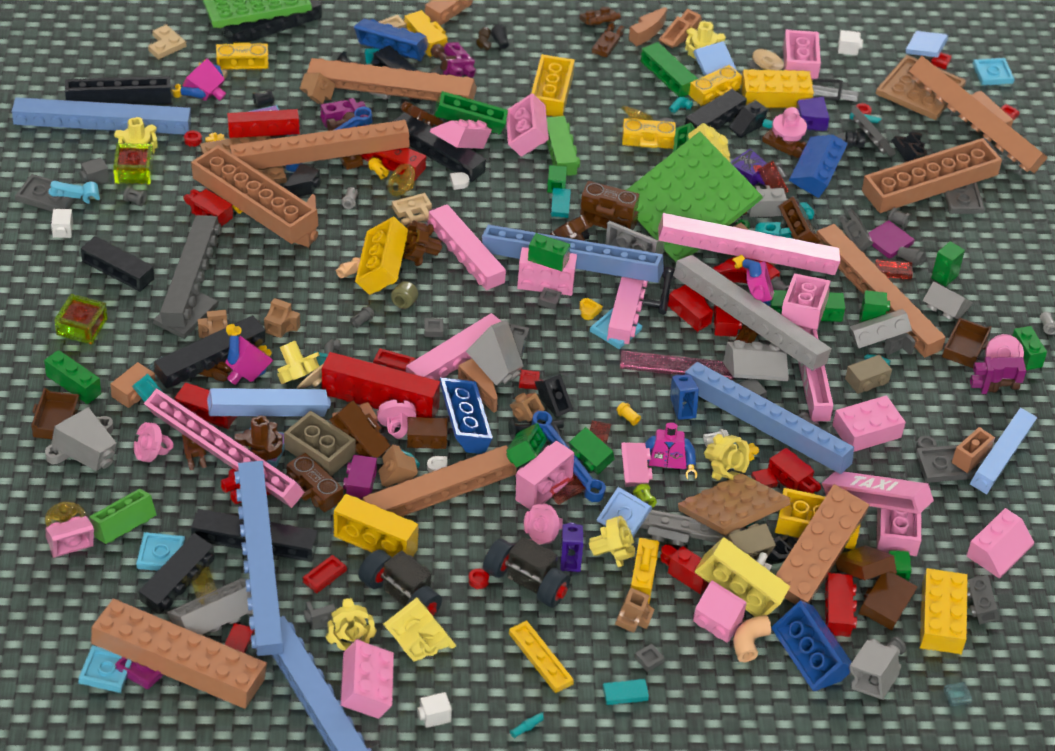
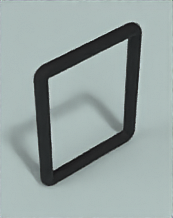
(832, 81)

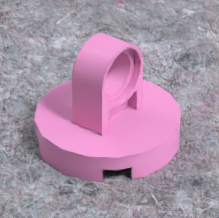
(789, 125)
(1004, 346)
(396, 415)
(150, 442)
(542, 523)

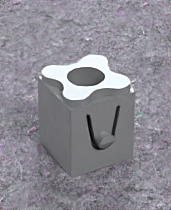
(879, 662)

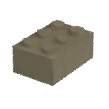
(321, 441)

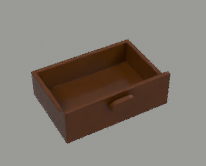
(966, 342)
(52, 410)
(866, 562)
(887, 599)

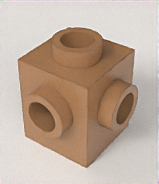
(526, 406)

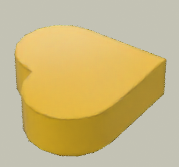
(589, 308)

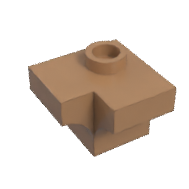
(317, 87)
(281, 319)
(213, 323)
(397, 467)
(635, 611)

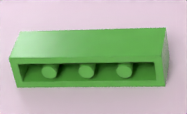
(561, 145)

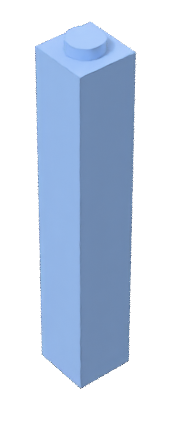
(267, 402)
(1003, 451)

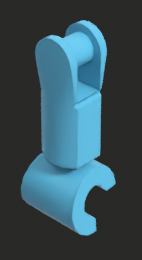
(61, 189)

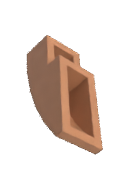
(647, 27)
(677, 30)

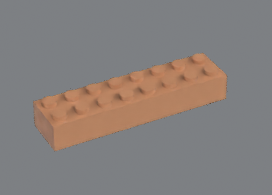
(931, 175)
(255, 194)
(179, 653)

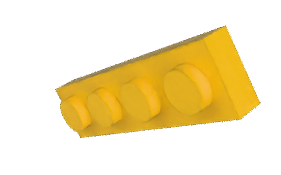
(541, 656)

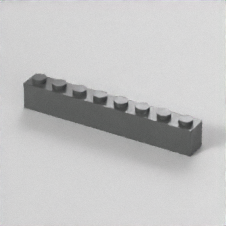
(190, 271)

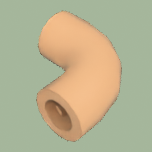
(746, 635)

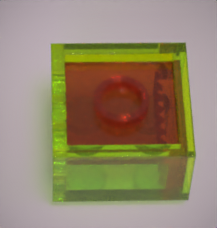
(133, 163)
(81, 319)

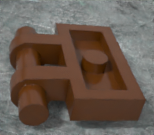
(599, 16)

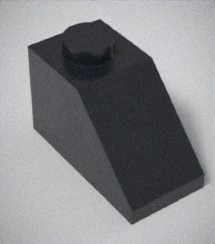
(749, 119)
(303, 181)
(554, 394)

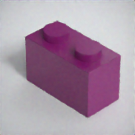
(361, 476)

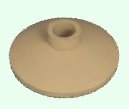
(767, 60)
(313, 379)

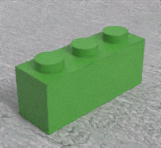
(122, 516)

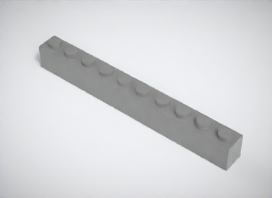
(752, 312)

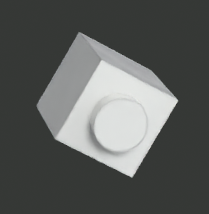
(849, 42)
(62, 223)
(434, 710)

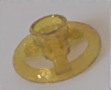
(636, 114)
(404, 181)
(63, 512)

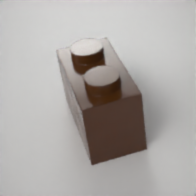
(427, 433)

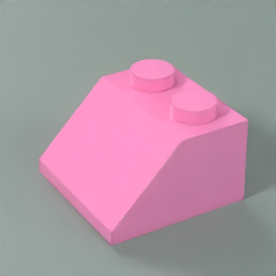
(635, 464)
(70, 536)
(719, 611)

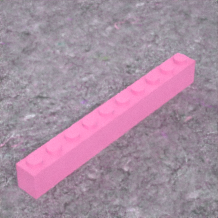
(748, 243)
(221, 445)

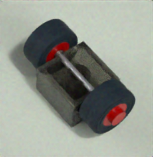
(529, 567)
(401, 578)

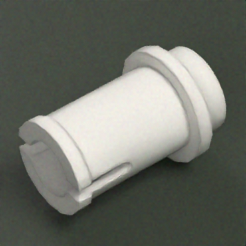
(708, 438)

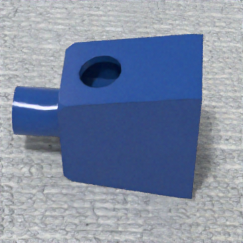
(684, 389)

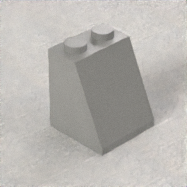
(497, 353)
(85, 440)

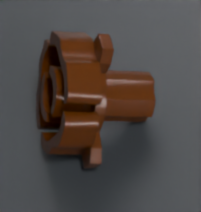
(573, 228)
(419, 242)
(261, 438)

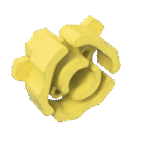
(702, 37)
(137, 133)
(296, 364)
(727, 456)
(615, 539)
(350, 624)

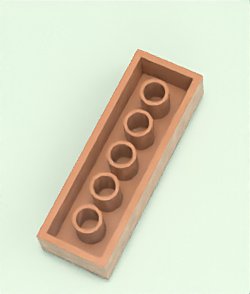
(821, 544)

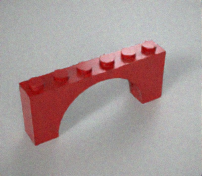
(692, 305)

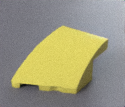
(418, 631)

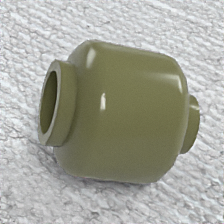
(404, 295)

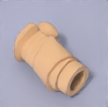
(348, 268)

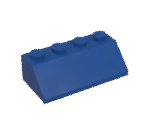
(381, 35)
(818, 163)
(467, 414)
(812, 646)

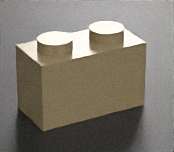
(868, 374)

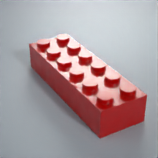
(376, 384)

